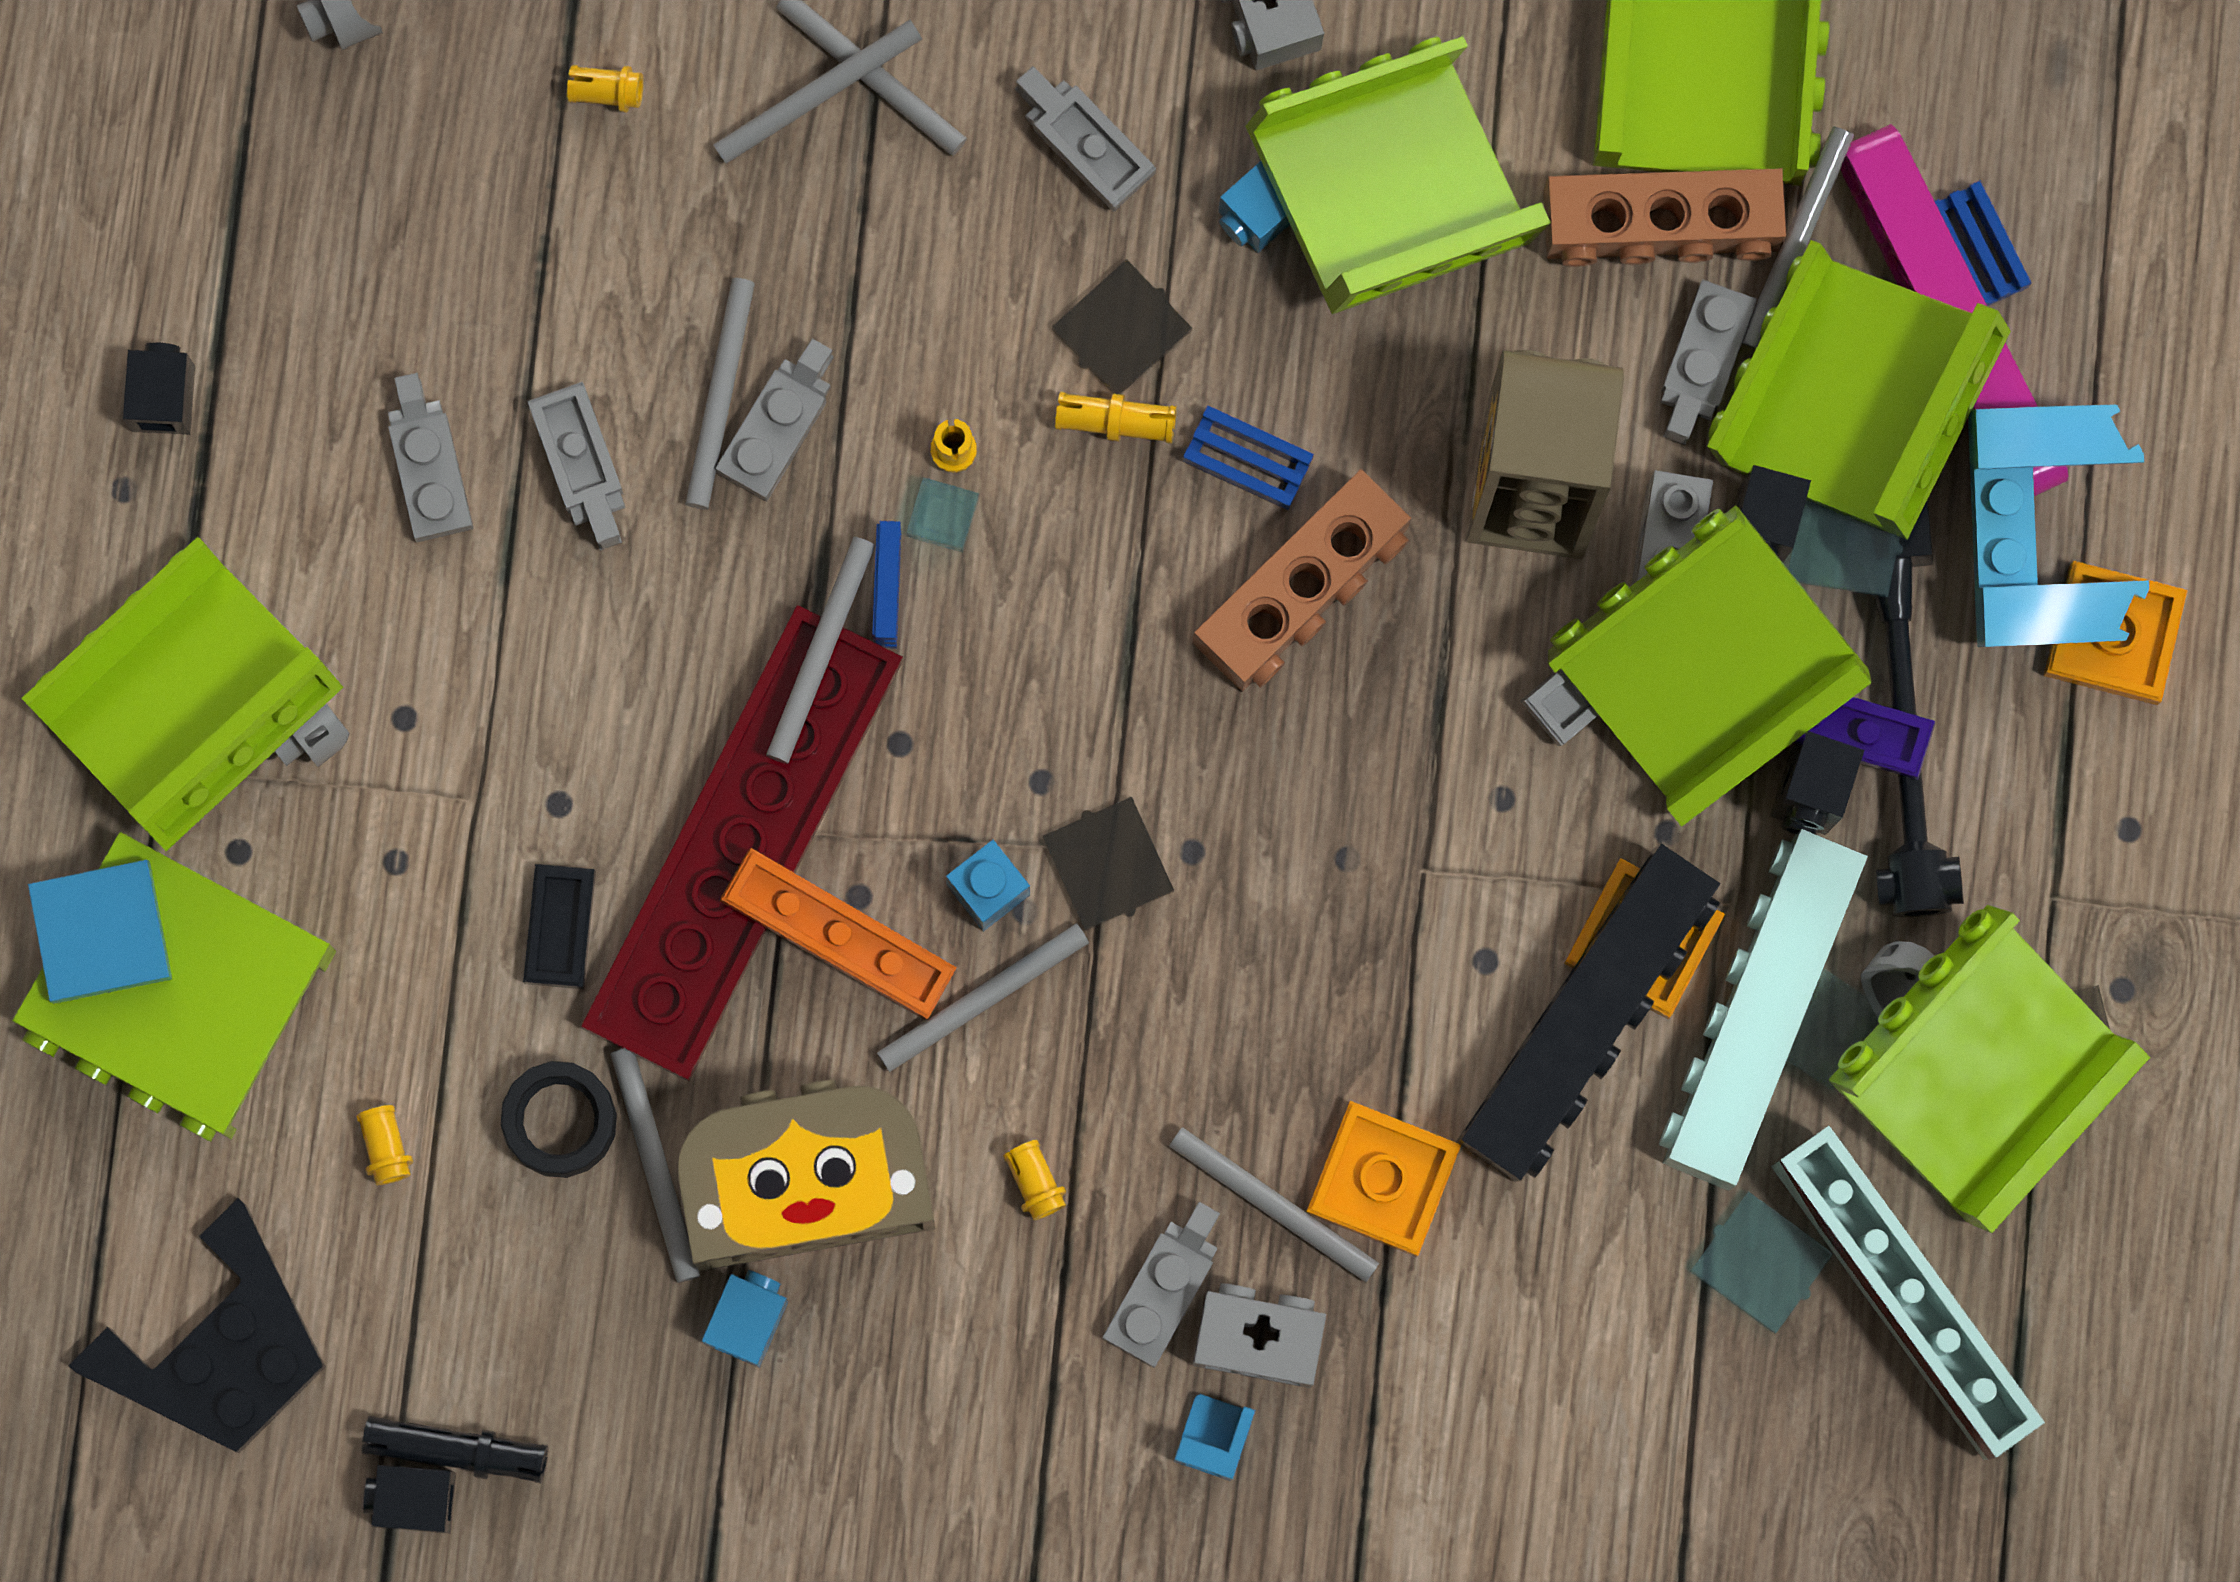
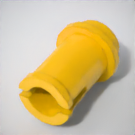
(606, 87)
(943, 456)
(384, 1145)
(1035, 1180)

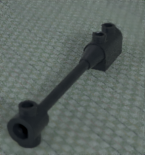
(1918, 874)

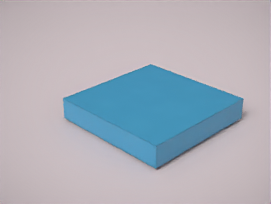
(100, 931)

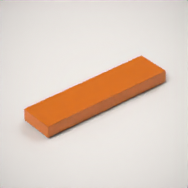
(838, 934)

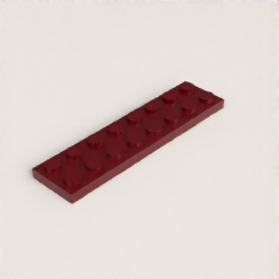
(686, 943)

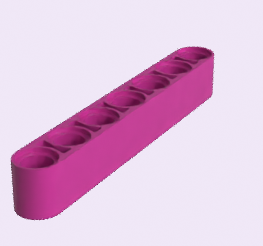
(1926, 256)

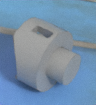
(336, 17)
(319, 737)
(1893, 973)

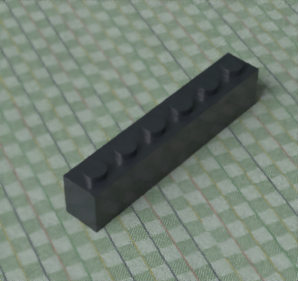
(1589, 1014)

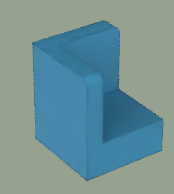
(1214, 1437)

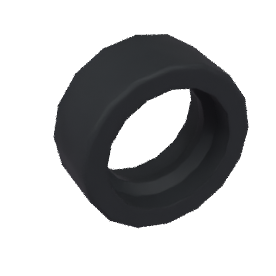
(560, 1074)

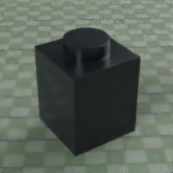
(159, 390)
(410, 1499)

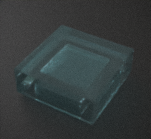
(943, 514)

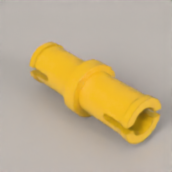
(1115, 417)

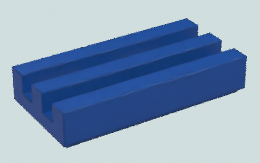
(1997, 235)
(1255, 436)
(887, 584)

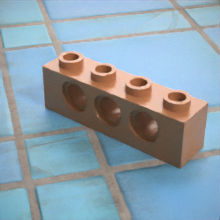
(1751, 195)
(1355, 508)

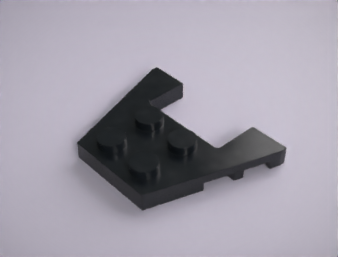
(236, 1363)

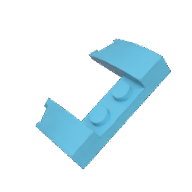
(2002, 457)

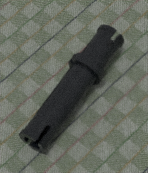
(467, 1451)

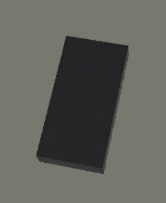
(559, 926)

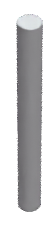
(878, 80)
(818, 91)
(1800, 228)
(720, 393)
(820, 650)
(983, 997)
(654, 1165)
(1274, 1204)

